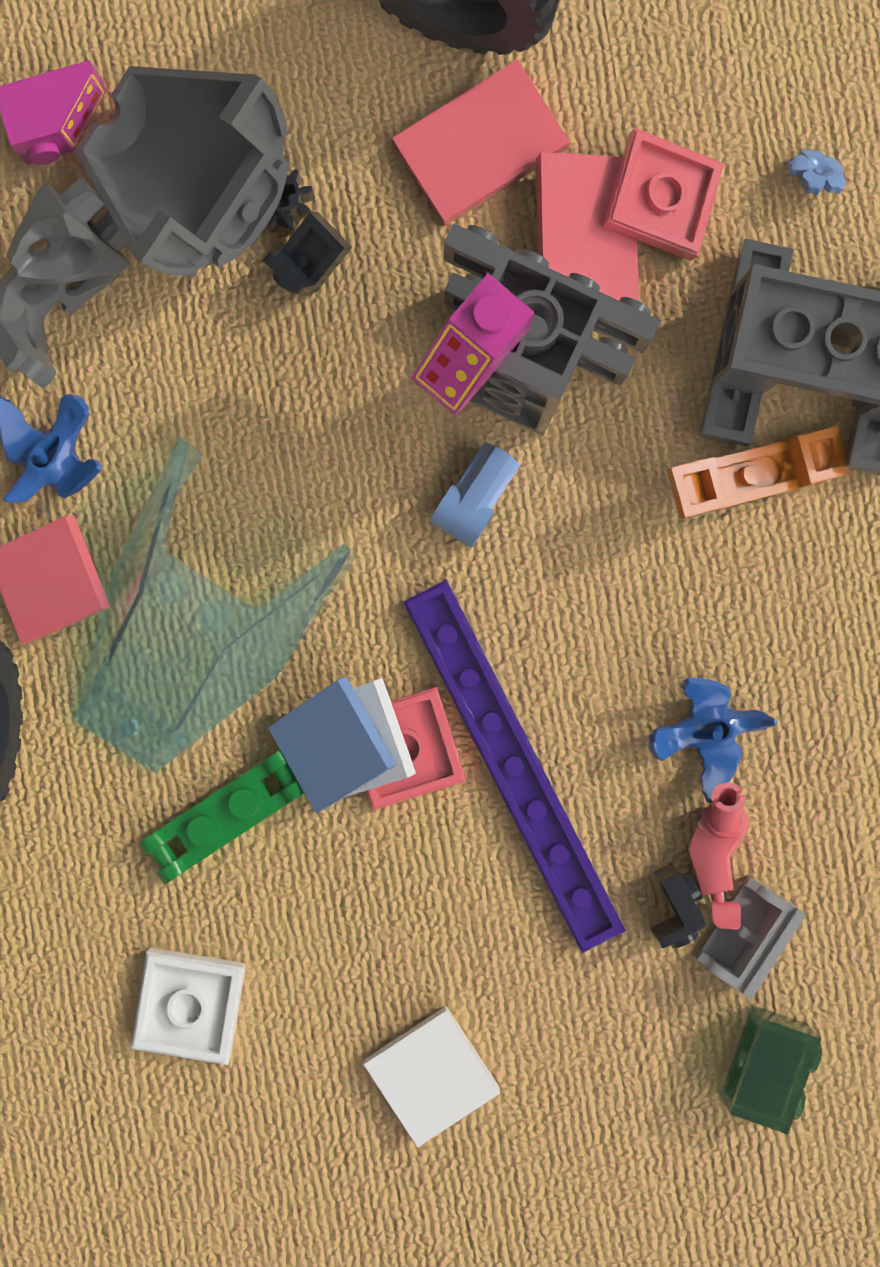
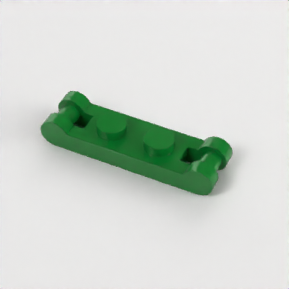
(222, 817)

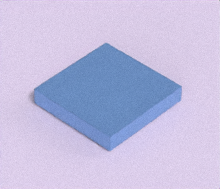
(331, 745)

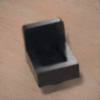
(308, 256)
(682, 895)

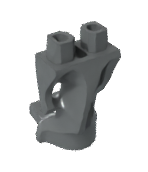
(36, 280)

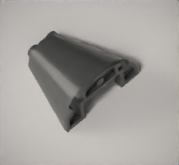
(188, 164)

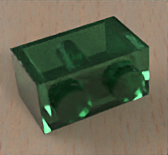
(771, 1069)

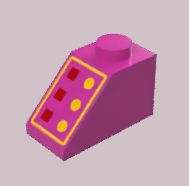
(50, 111)
(473, 344)

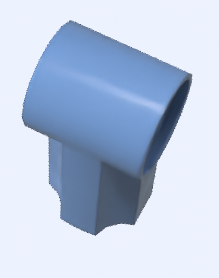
(470, 504)

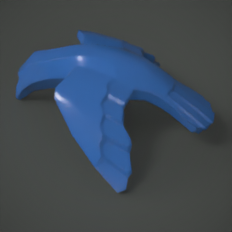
(46, 456)
(710, 730)

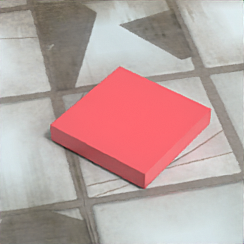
(663, 194)
(49, 580)
(429, 746)

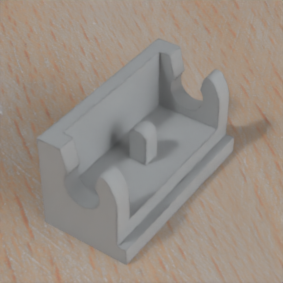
(749, 953)

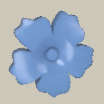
(817, 172)

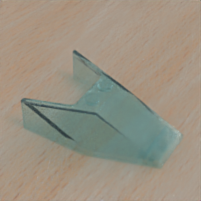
(179, 647)

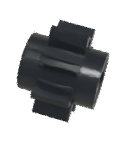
(297, 210)

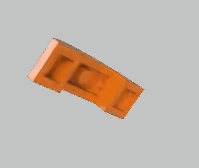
(757, 472)

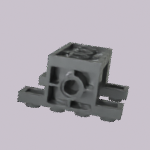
(565, 314)
(783, 333)

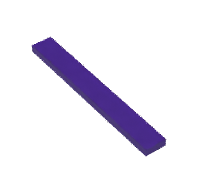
(514, 766)

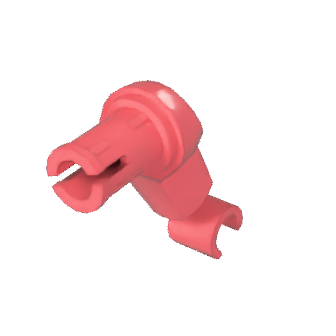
(712, 845)

